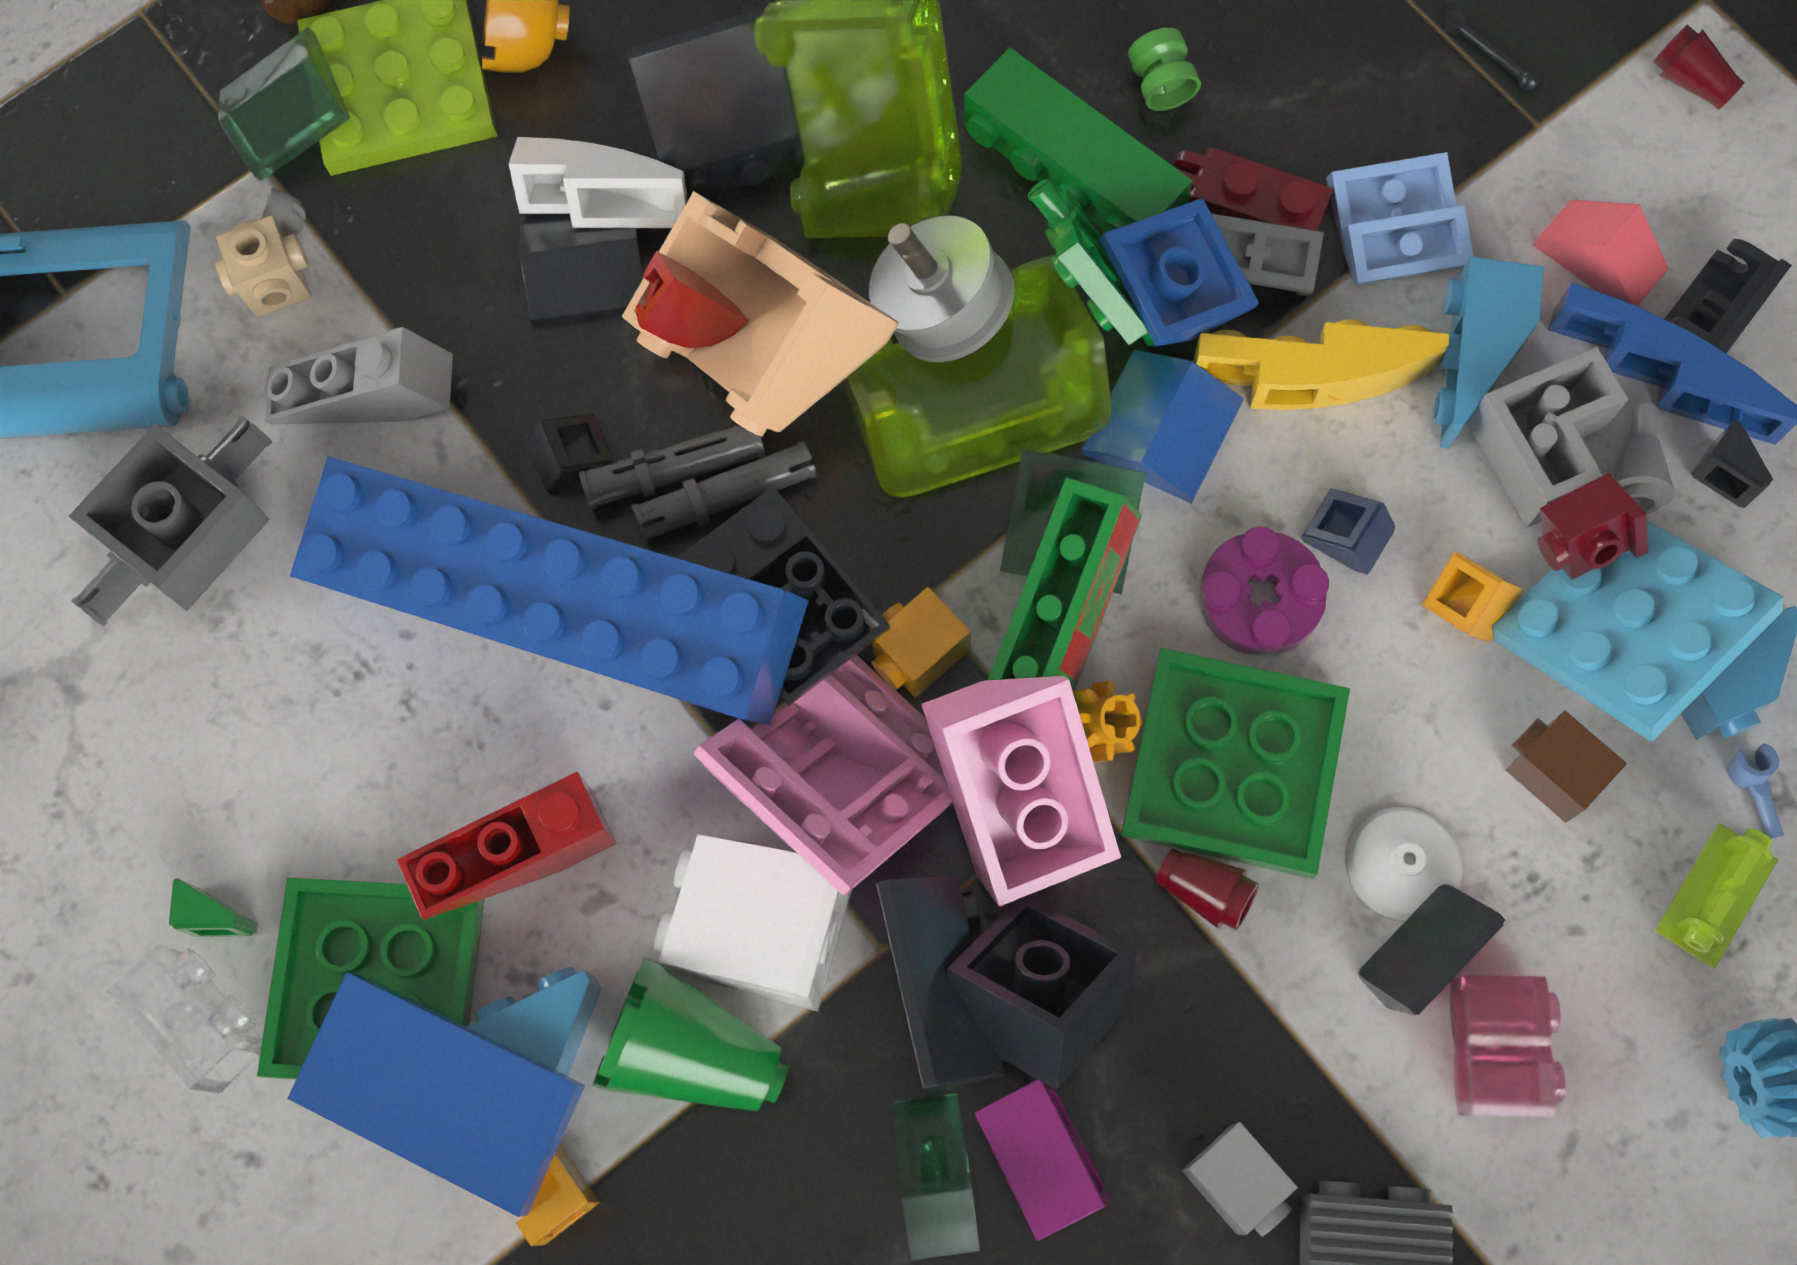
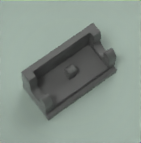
(1273, 253)

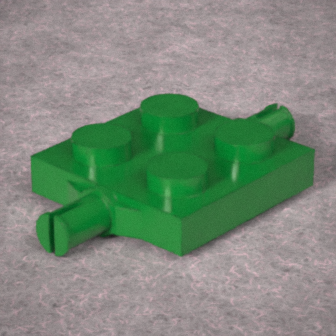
(1085, 262)

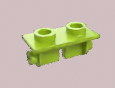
(1718, 893)

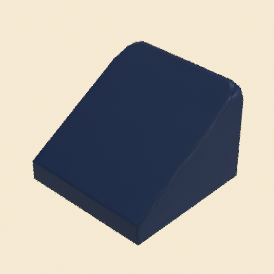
(1350, 529)

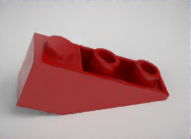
(508, 848)

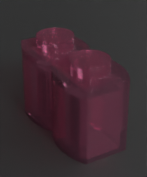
(1504, 1046)

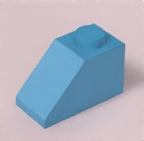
(1746, 684)

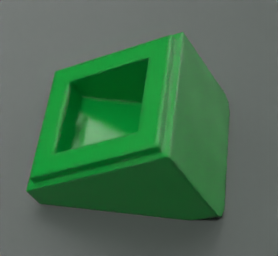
(204, 915)

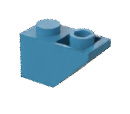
(547, 1023)

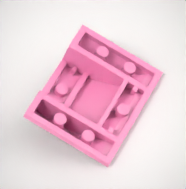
(836, 773)

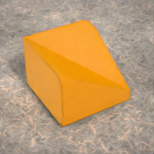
(1471, 596)

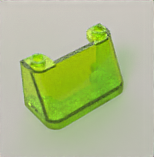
(868, 111)
(1027, 388)

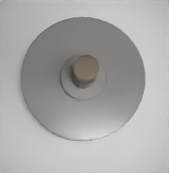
(942, 287)

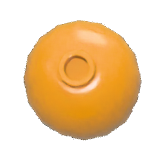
(522, 33)

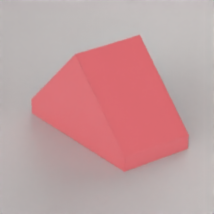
(1606, 248)

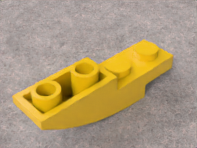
(1342, 368)

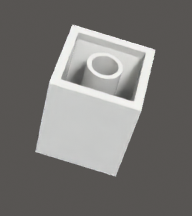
(752, 921)

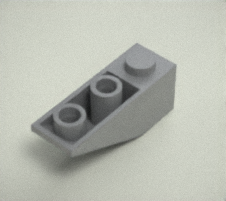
(367, 380)

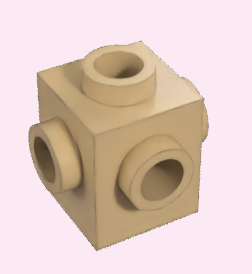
(263, 266)

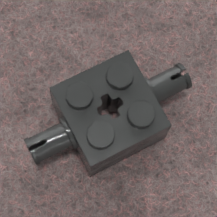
(170, 518)

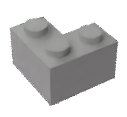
(1537, 429)

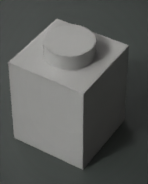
(1241, 1181)

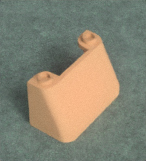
(801, 326)

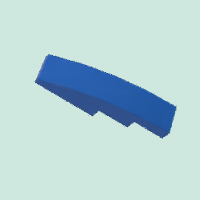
(1691, 373)

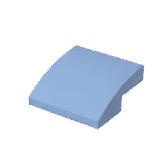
(1399, 219)

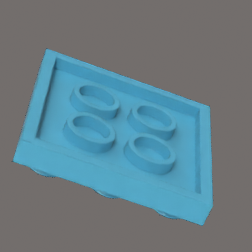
(1641, 630)

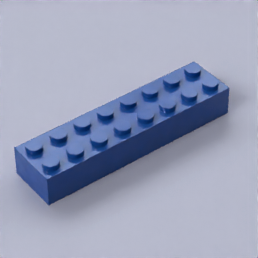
(551, 590)

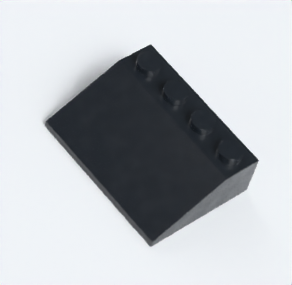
(717, 106)

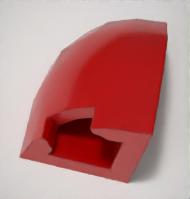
(686, 307)

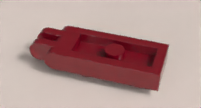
(1253, 190)

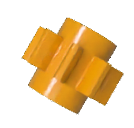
(1107, 720)

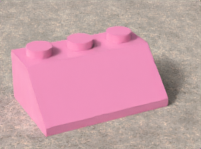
(1022, 783)

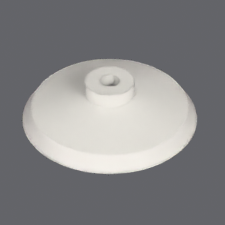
(1400, 860)

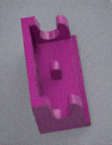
(1043, 1158)

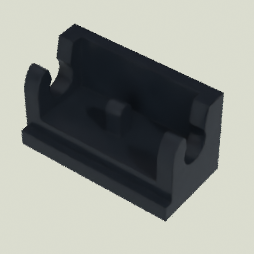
(1728, 293)

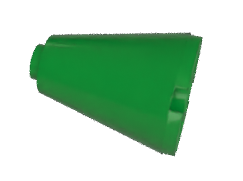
(687, 1048)

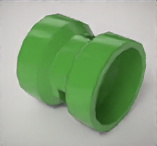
(1165, 72)

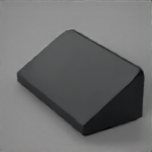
(1429, 949)

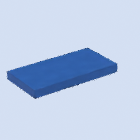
(437, 1093)

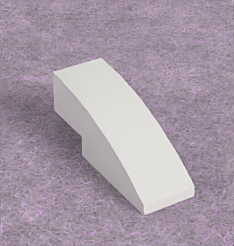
(595, 184)

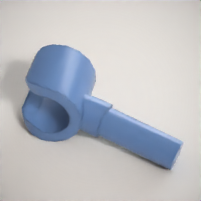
(1758, 784)

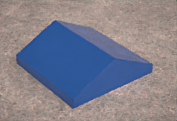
(1179, 273)
(1166, 422)

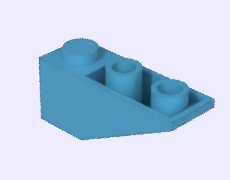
(1492, 317)

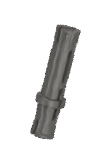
(669, 465)
(723, 491)

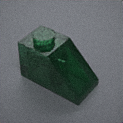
(935, 1177)

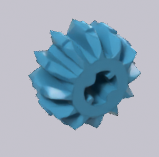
(1763, 1075)

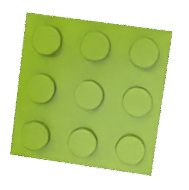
(405, 78)

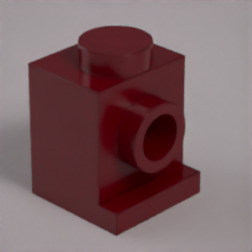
(1592, 527)

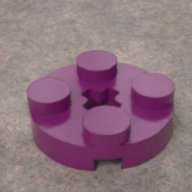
(1261, 557)

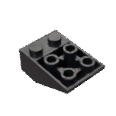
(777, 549)

